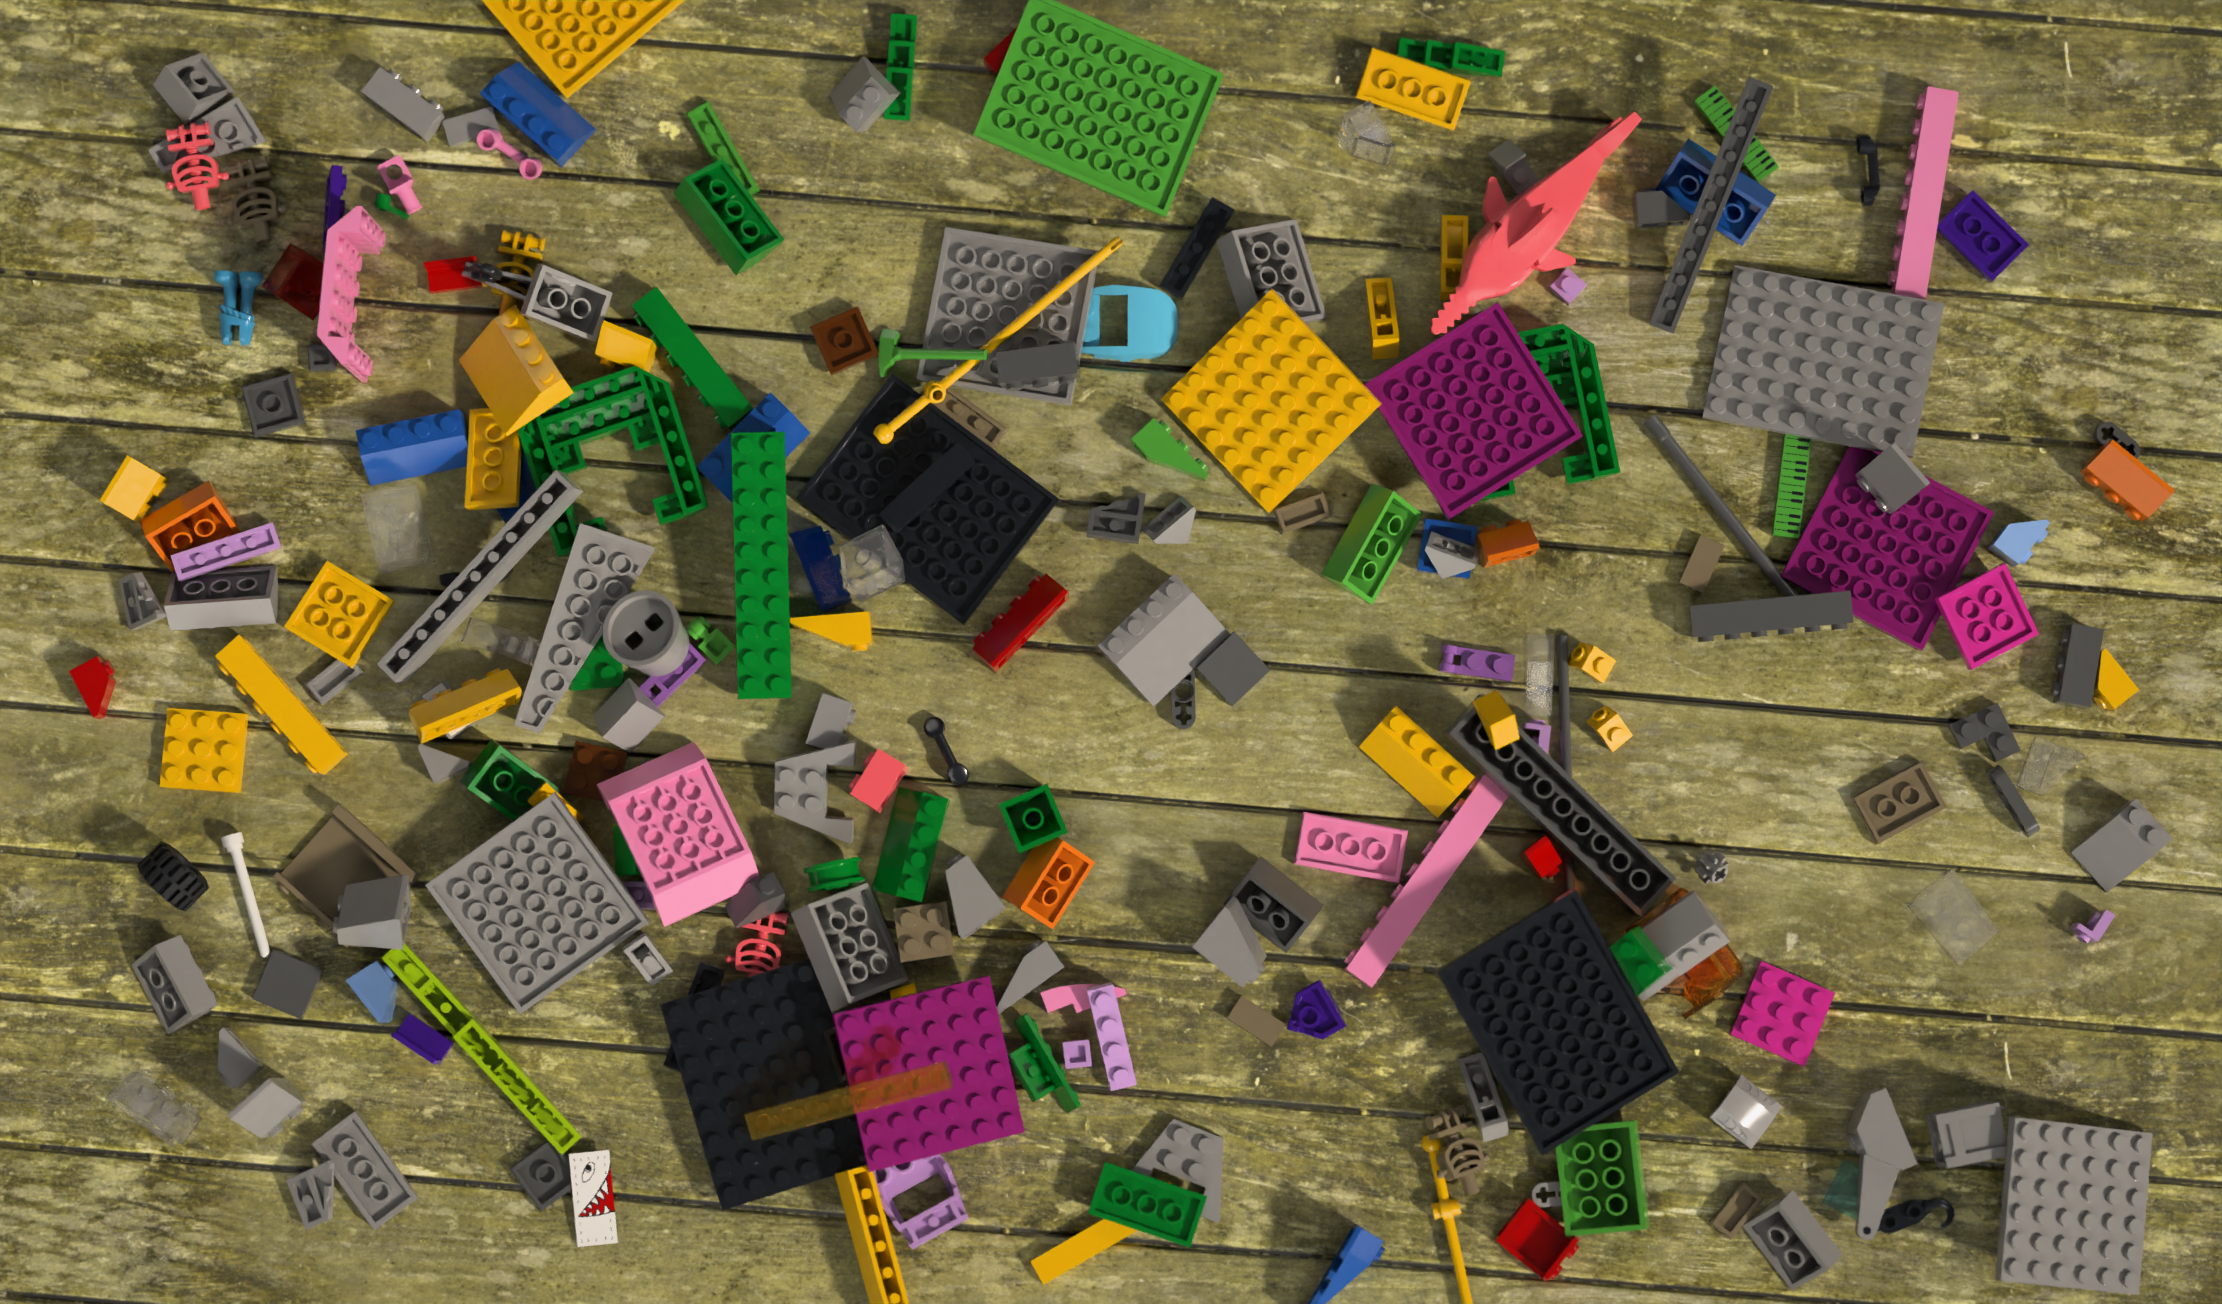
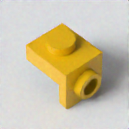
(1591, 661)
(1609, 727)

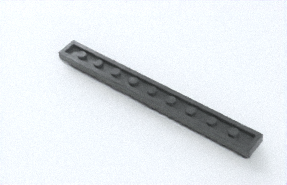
(1711, 205)

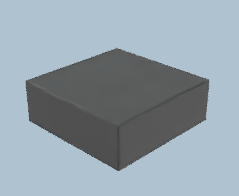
(321, 358)

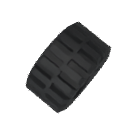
(173, 876)

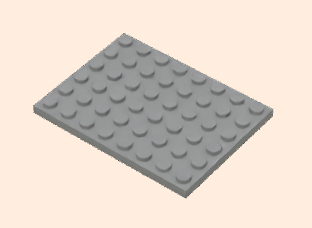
(1823, 360)

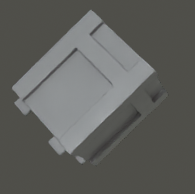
(1967, 1134)

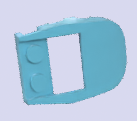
(1150, 324)

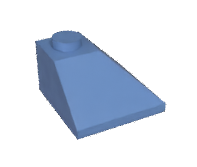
(376, 989)

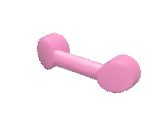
(529, 167)

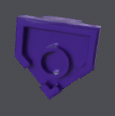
(1315, 1012)

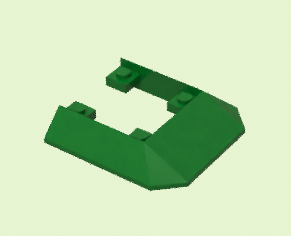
(1575, 376)
(603, 408)

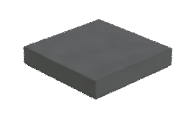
(273, 405)
(1232, 668)
(288, 984)
(544, 1175)

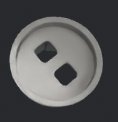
(661, 650)

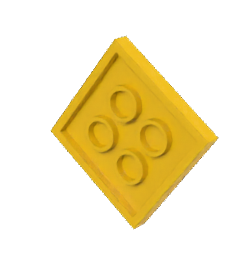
(339, 614)
(204, 750)

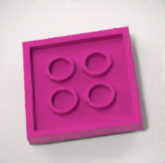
(1986, 616)
(1782, 1013)

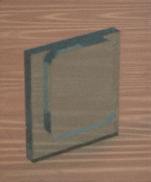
(1844, 1190)

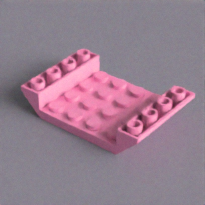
(345, 240)
(680, 832)

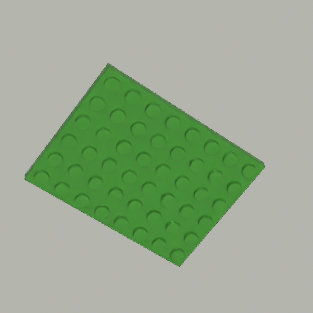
(1098, 105)

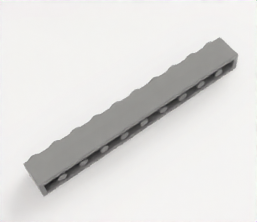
(480, 577)

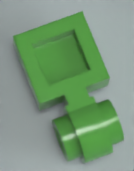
(715, 645)

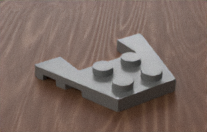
(803, 789)
(1190, 1156)

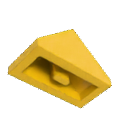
(1497, 719)

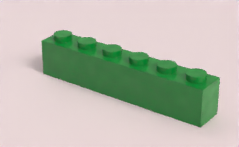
(693, 358)

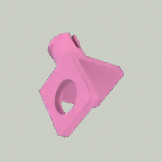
(401, 186)

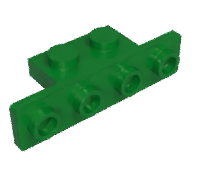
(1038, 1068)

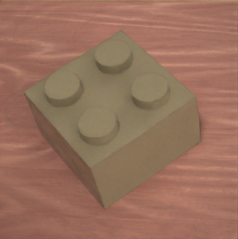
(924, 932)

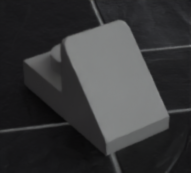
(1512, 166)
(647, 959)

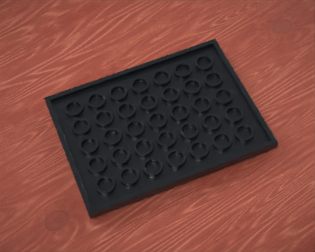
(969, 532)
(1557, 1021)
(753, 1050)

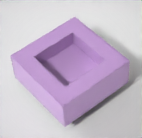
(1567, 286)
(1077, 1054)

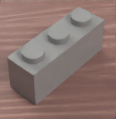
(404, 103)

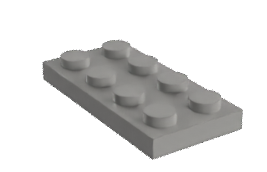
(365, 1170)

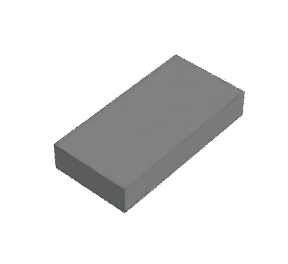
(467, 126)
(332, 680)

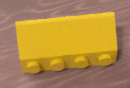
(464, 705)
(1416, 762)

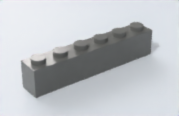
(1771, 614)

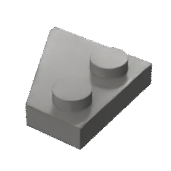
(314, 1194)

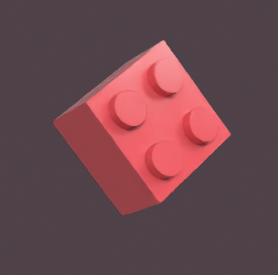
(878, 780)

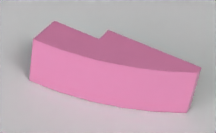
(1071, 994)

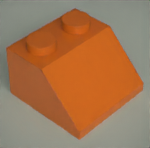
(1506, 543)

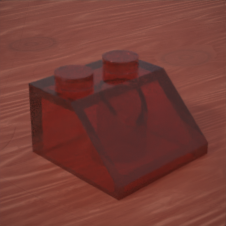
(297, 281)

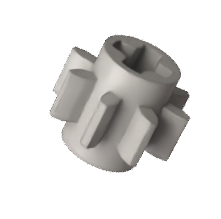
(1712, 867)

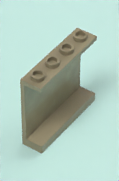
(335, 857)

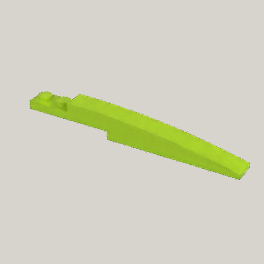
(483, 1047)

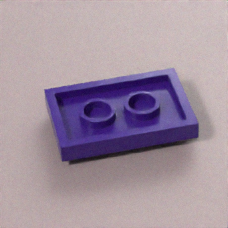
(333, 205)
(1981, 236)

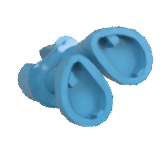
(229, 315)

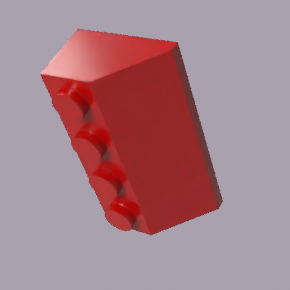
(1020, 622)

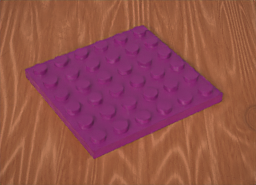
(1473, 410)
(1886, 559)
(923, 1029)

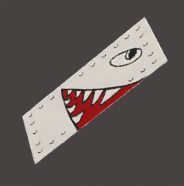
(593, 1198)

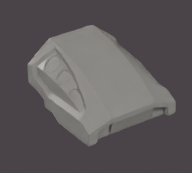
(1745, 1112)

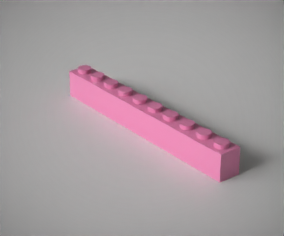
(1924, 192)
(1425, 880)

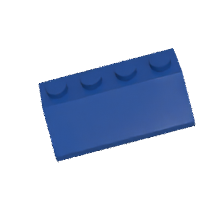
(537, 113)
(1687, 179)
(767, 416)
(414, 447)

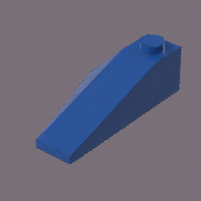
(1351, 1259)

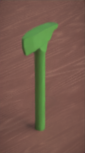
(890, 352)

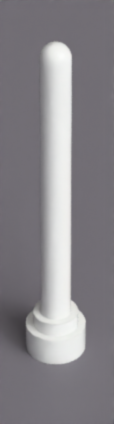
(234, 845)

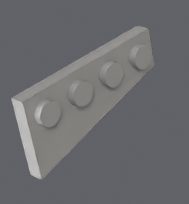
(230, 129)

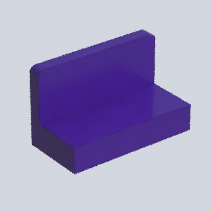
(423, 1039)

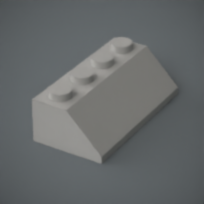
(223, 599)
(1684, 936)

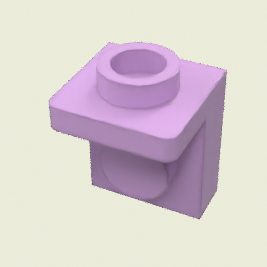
(1543, 730)
(2098, 924)

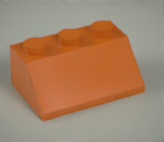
(2126, 481)
(189, 523)
(1048, 880)

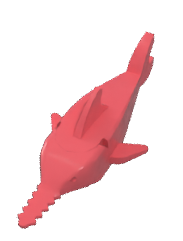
(1527, 229)

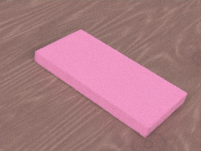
(1351, 847)

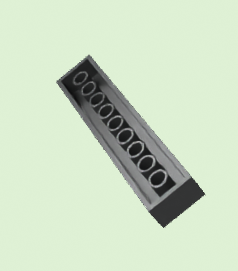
(1565, 813)

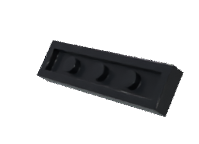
(1197, 248)

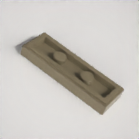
(972, 418)

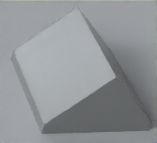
(627, 716)

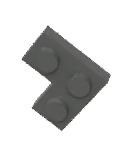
(1986, 725)

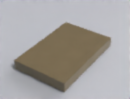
(1898, 802)

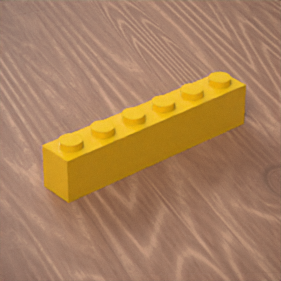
(281, 704)
(871, 1236)

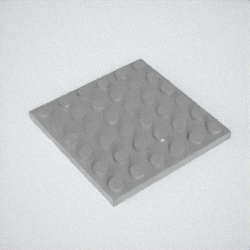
(984, 287)
(537, 903)
(2073, 1206)

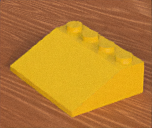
(514, 371)

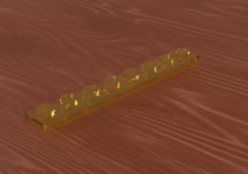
(849, 1100)

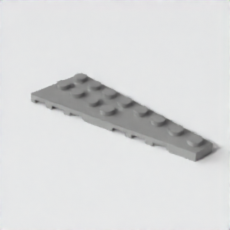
(594, 579)

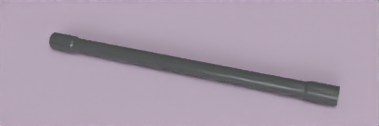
(1664, 436)

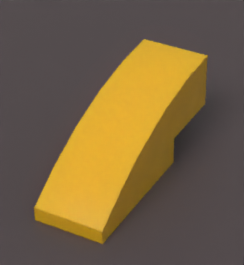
(1452, 248)

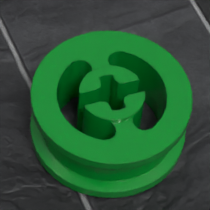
(834, 874)

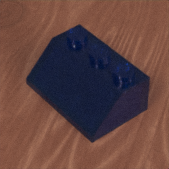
(821, 566)

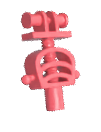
(198, 190)
(760, 942)

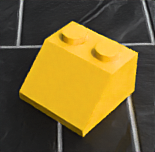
(624, 348)
(134, 489)

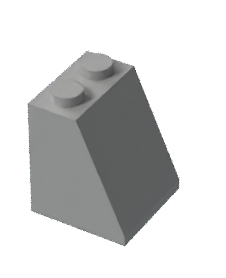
(971, 896)
(374, 913)
(1233, 945)

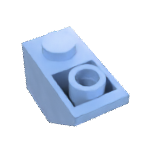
(2016, 540)

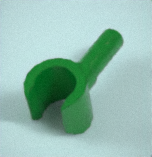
(383, 204)

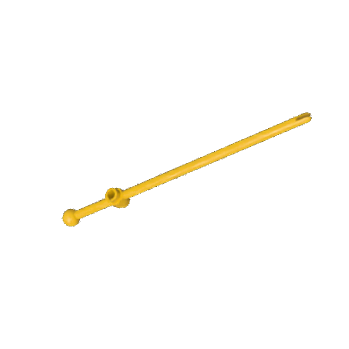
(885, 432)
(1447, 1209)

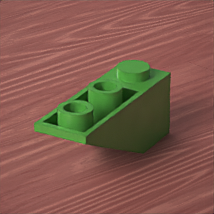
(1163, 450)

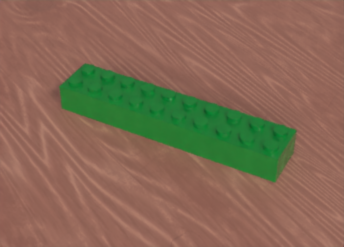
(760, 565)

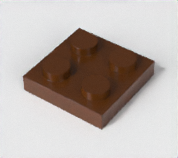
(844, 341)
(591, 766)

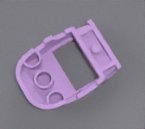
(932, 1222)

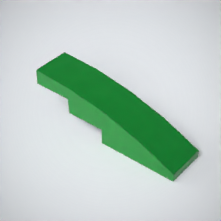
(1453, 58)
(901, 64)

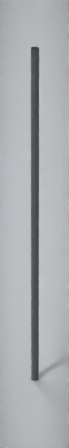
(1565, 738)

